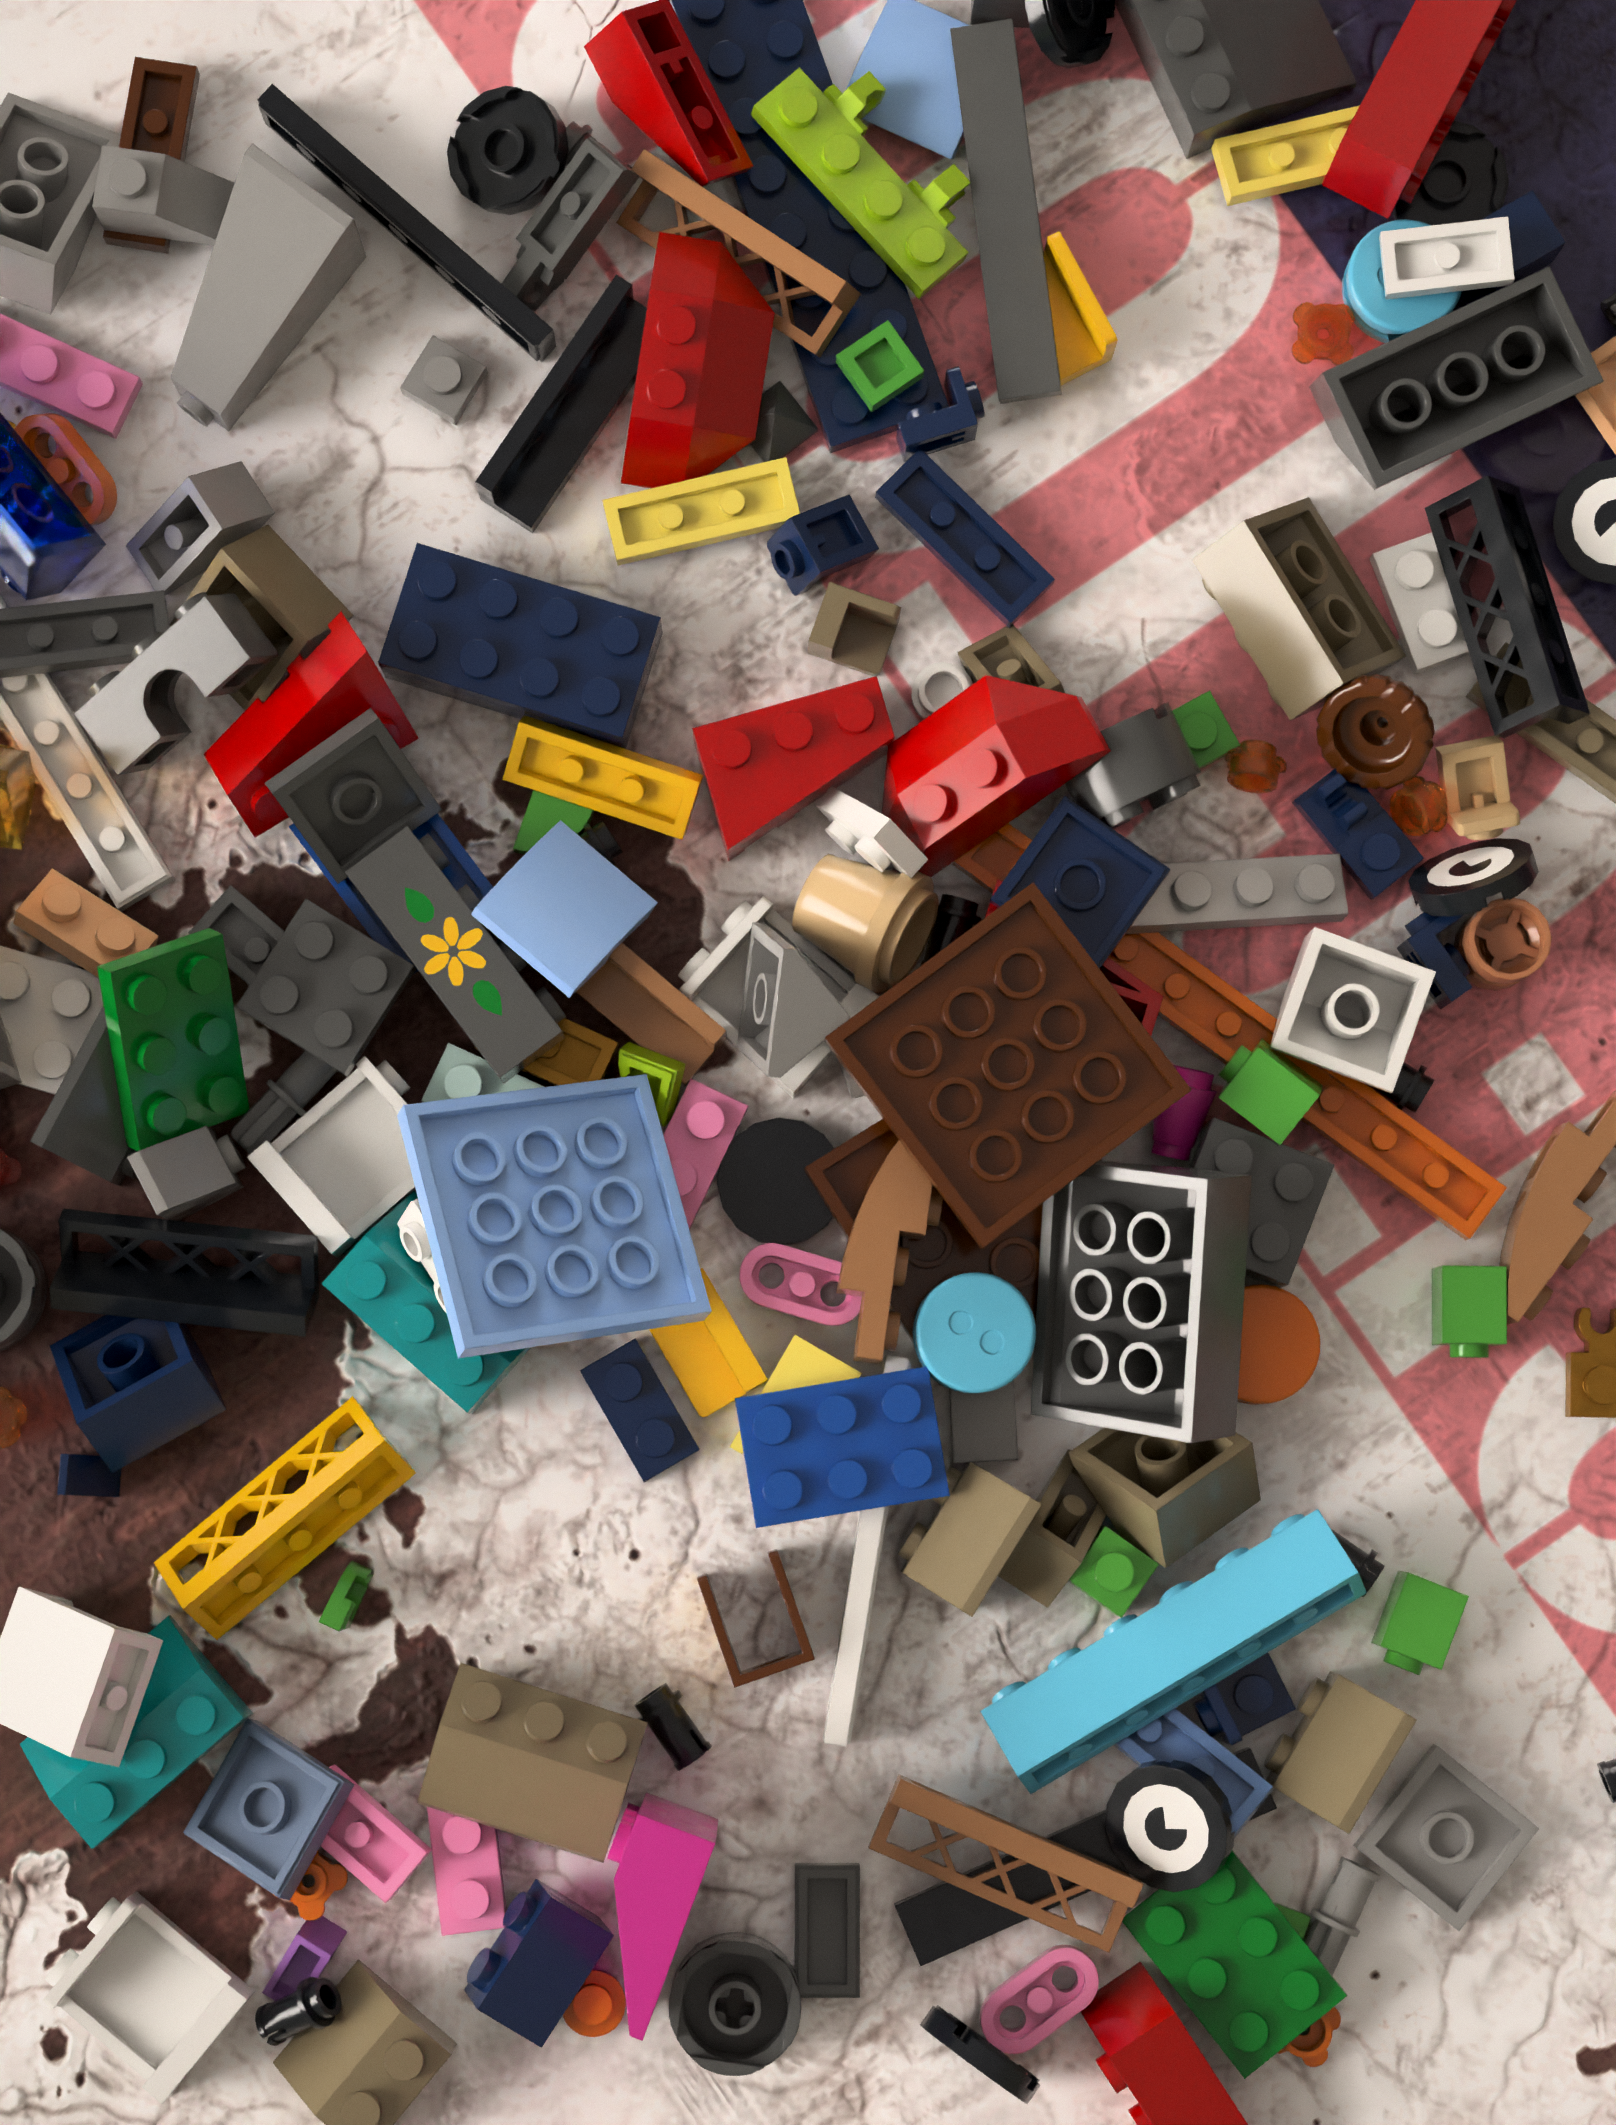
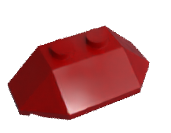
(696, 364)
(984, 764)

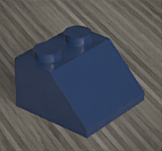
(135, 1385)

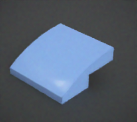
(916, 66)
(564, 908)

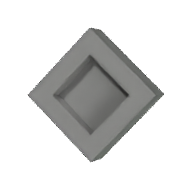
(444, 380)

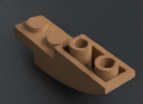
(895, 1206)
(1544, 1222)

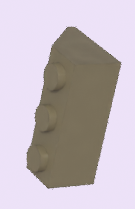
(1297, 606)
(531, 1762)

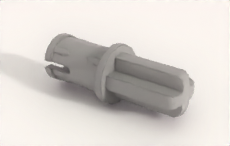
(1340, 1912)

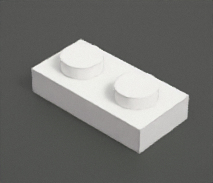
(1446, 258)
(1420, 602)
(869, 833)

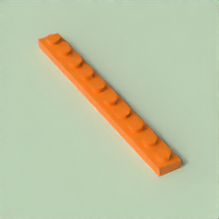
(1225, 1019)

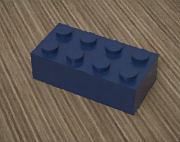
(520, 645)

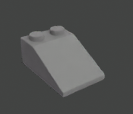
(45, 198)

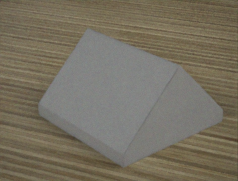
(783, 1005)

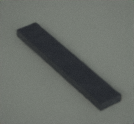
(406, 224)
(952, 1918)

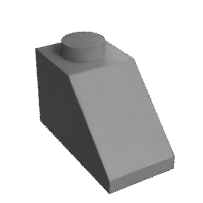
(159, 196)
(196, 523)
(188, 1172)

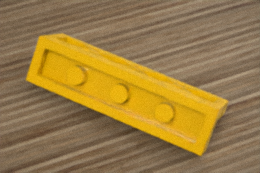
(289, 1526)

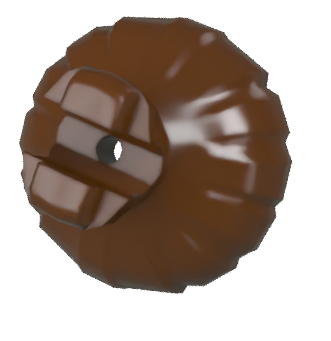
(1366, 746)

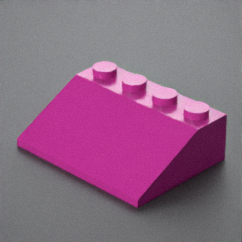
(658, 1877)

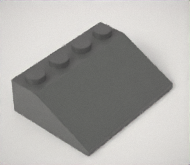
(1234, 62)
(1143, 1300)

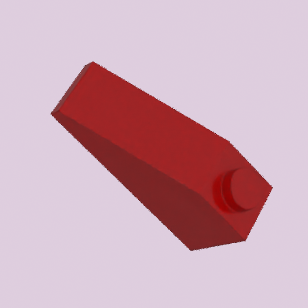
(666, 92)

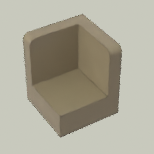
(854, 629)

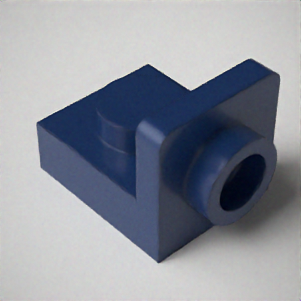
(942, 428)
(820, 543)
(1427, 951)
(1244, 1701)

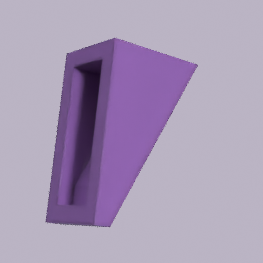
(305, 1956)

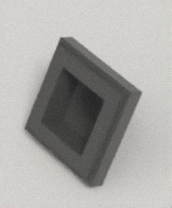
(780, 424)

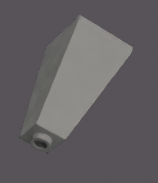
(264, 287)

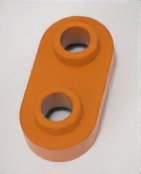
(71, 465)

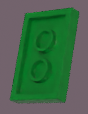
(173, 1038)
(1236, 1963)

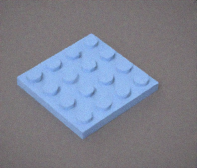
(552, 1214)

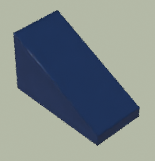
(87, 1476)

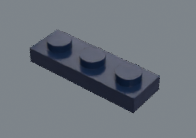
(964, 538)

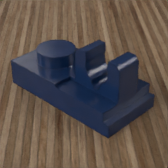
(1358, 830)

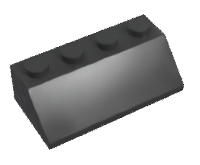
(1456, 380)

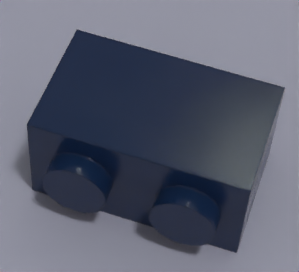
(537, 1962)

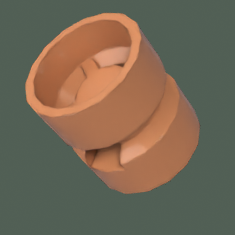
(1503, 943)

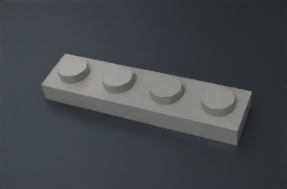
(1246, 894)

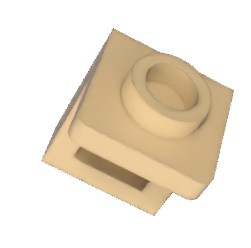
(1476, 787)

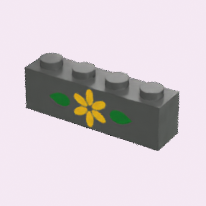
(456, 954)

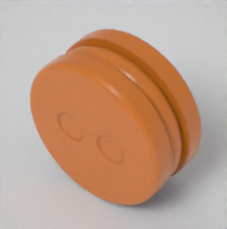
(1276, 1345)

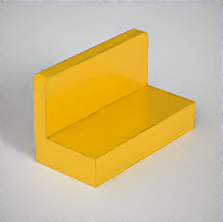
(1080, 326)
(710, 1357)

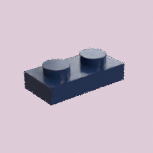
(639, 1410)

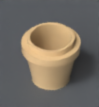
(867, 918)

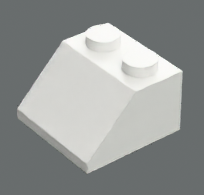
(1351, 1009)

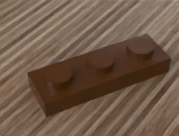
(158, 122)

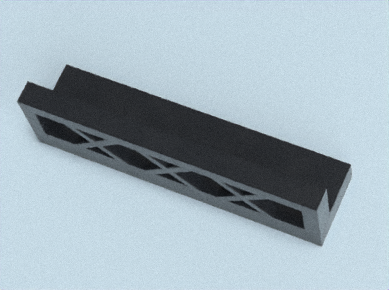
(567, 410)
(1527, 603)
(189, 1284)

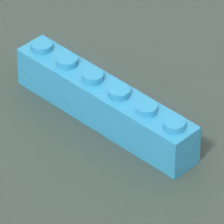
(1173, 1650)

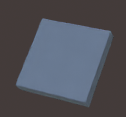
(268, 1809)

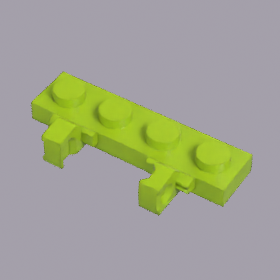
(827, 144)

